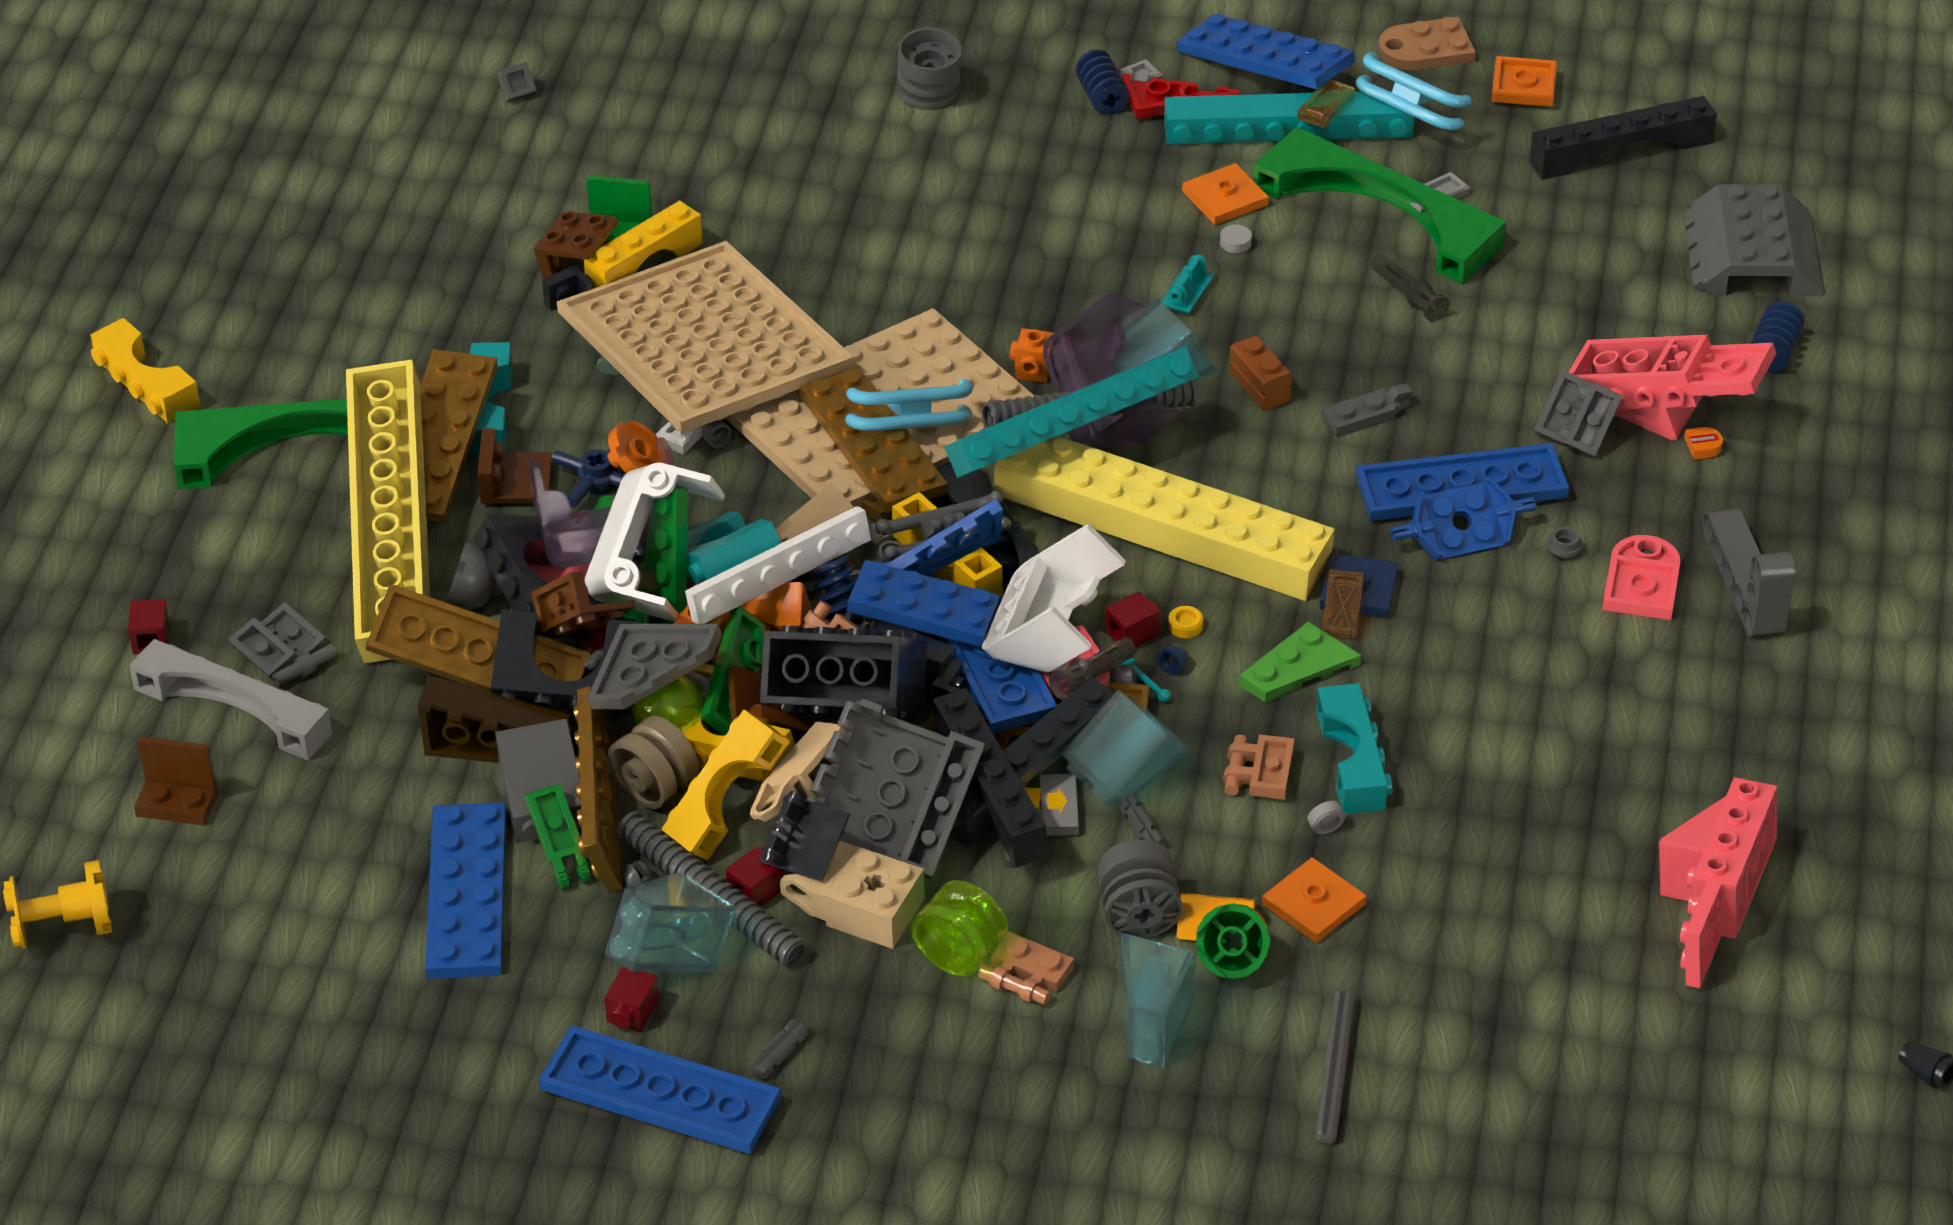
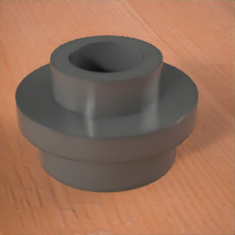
(1564, 542)

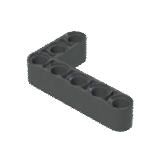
(1756, 582)

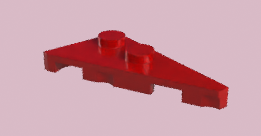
(1149, 98)

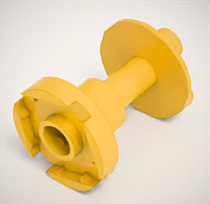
(73, 902)

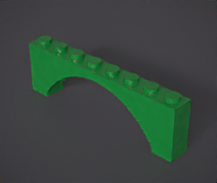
(1308, 163)
(216, 438)

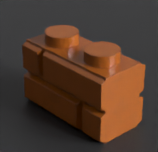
(1260, 373)

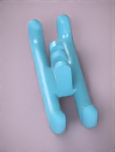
(1410, 93)
(911, 406)

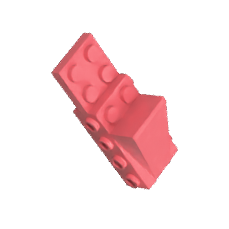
(1670, 374)
(1717, 868)

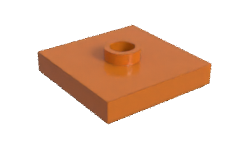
(1524, 81)
(1225, 194)
(1314, 900)

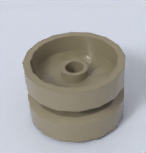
(653, 762)

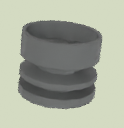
(928, 68)
(1139, 888)

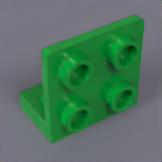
(620, 198)

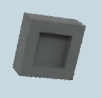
(516, 81)

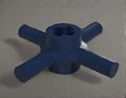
(594, 472)

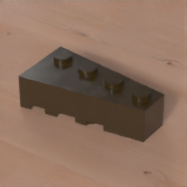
(463, 720)

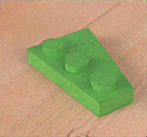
(1297, 659)

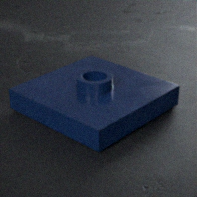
(1377, 586)

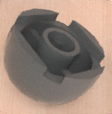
(473, 580)

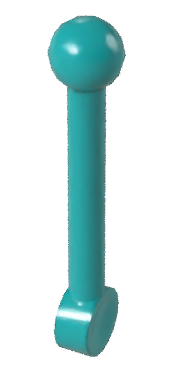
(1162, 694)

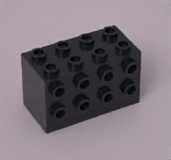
(828, 666)

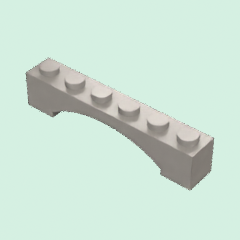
(171, 672)

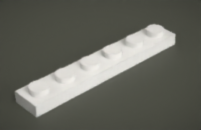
(777, 565)

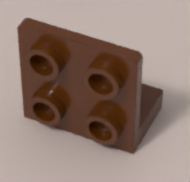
(572, 237)
(507, 475)
(566, 606)
(745, 695)
(177, 781)

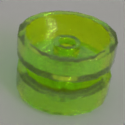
(959, 928)

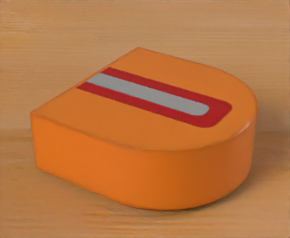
(1703, 442)

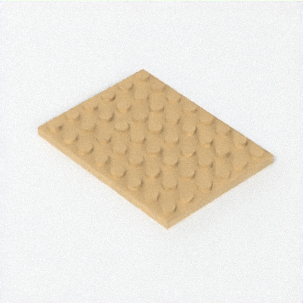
(704, 336)
(905, 356)

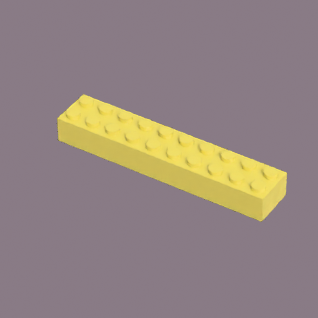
(385, 489)
(1168, 514)

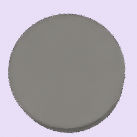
(1235, 239)
(1326, 817)

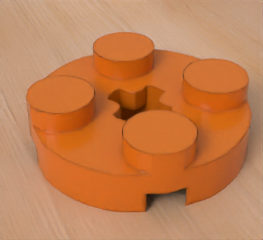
(632, 446)

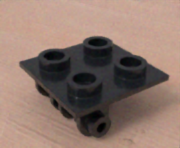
(804, 837)

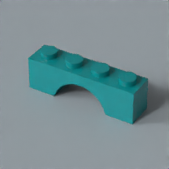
(493, 415)
(1345, 718)

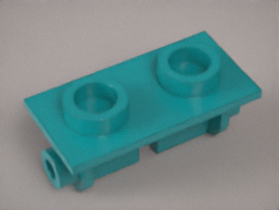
(1189, 285)

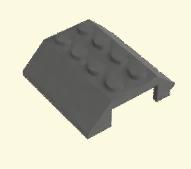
(1751, 234)
(896, 783)

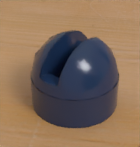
(1167, 664)

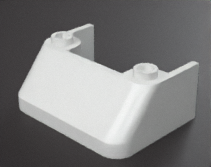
(611, 571)
(1035, 610)

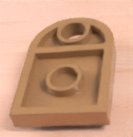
(1426, 44)

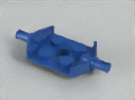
(1482, 504)

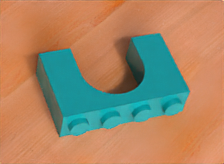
(725, 544)

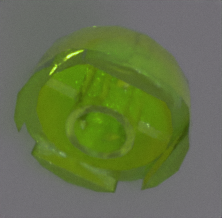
(676, 702)

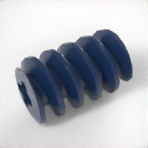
(1102, 82)
(1780, 326)
(836, 585)

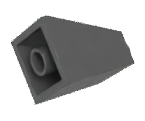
(533, 760)

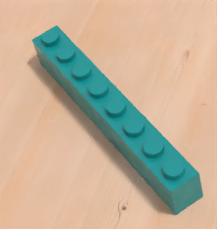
(1273, 117)
(1071, 411)

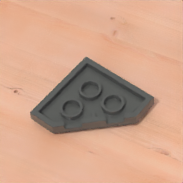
(649, 658)

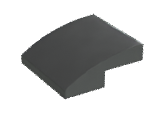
(1578, 413)
(277, 639)

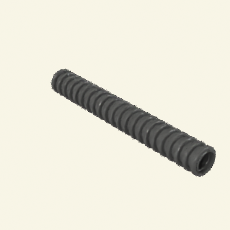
(1002, 410)
(748, 917)

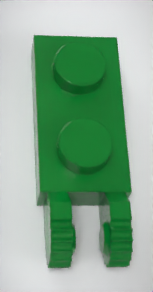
(557, 832)

